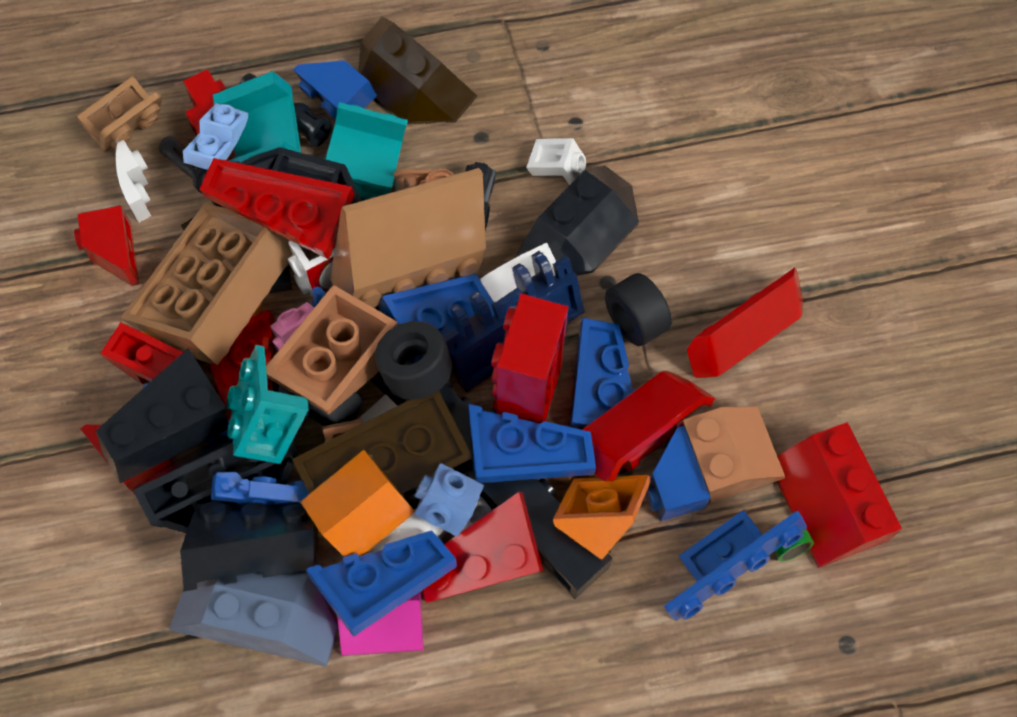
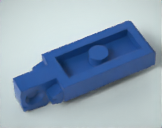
(264, 490)

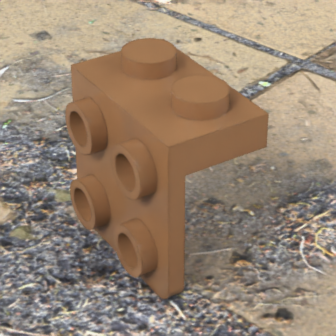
(120, 114)

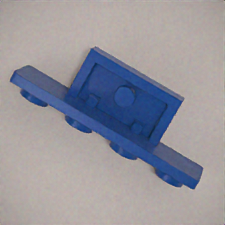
(729, 554)

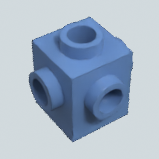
(447, 499)

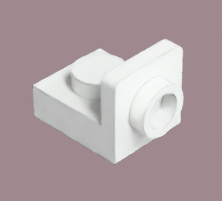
(557, 158)

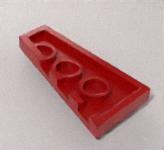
(282, 202)

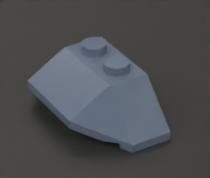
(262, 614)

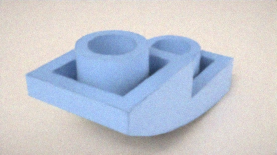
(217, 137)

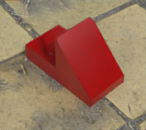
(138, 353)

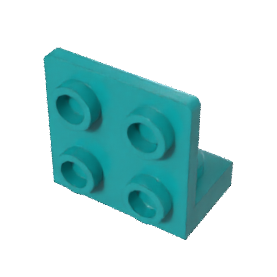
(262, 419)

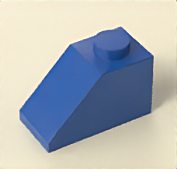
(677, 480)

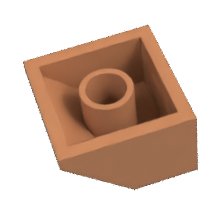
(733, 450)

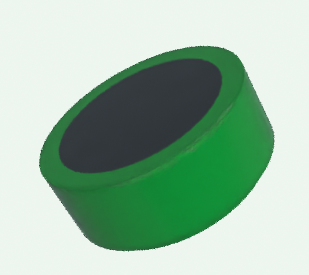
(795, 550)

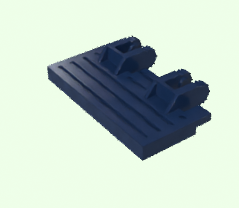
(476, 338)

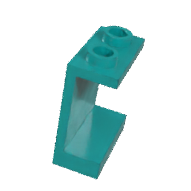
(270, 115)
(368, 147)

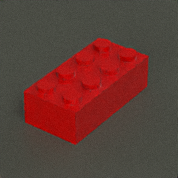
(529, 358)

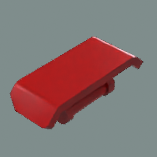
(747, 327)
(643, 422)

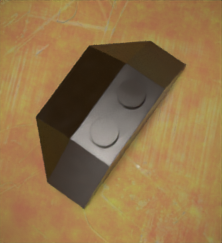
(410, 77)

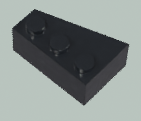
(163, 419)
(247, 540)

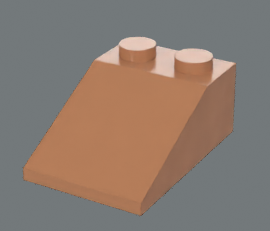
(331, 351)

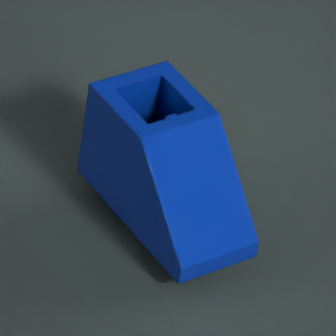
(333, 84)

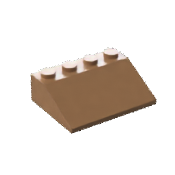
(411, 238)
(209, 283)

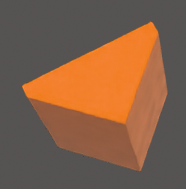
(357, 506)
(600, 511)

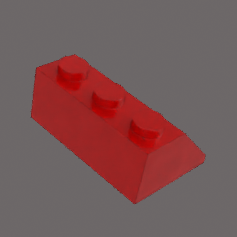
(836, 495)

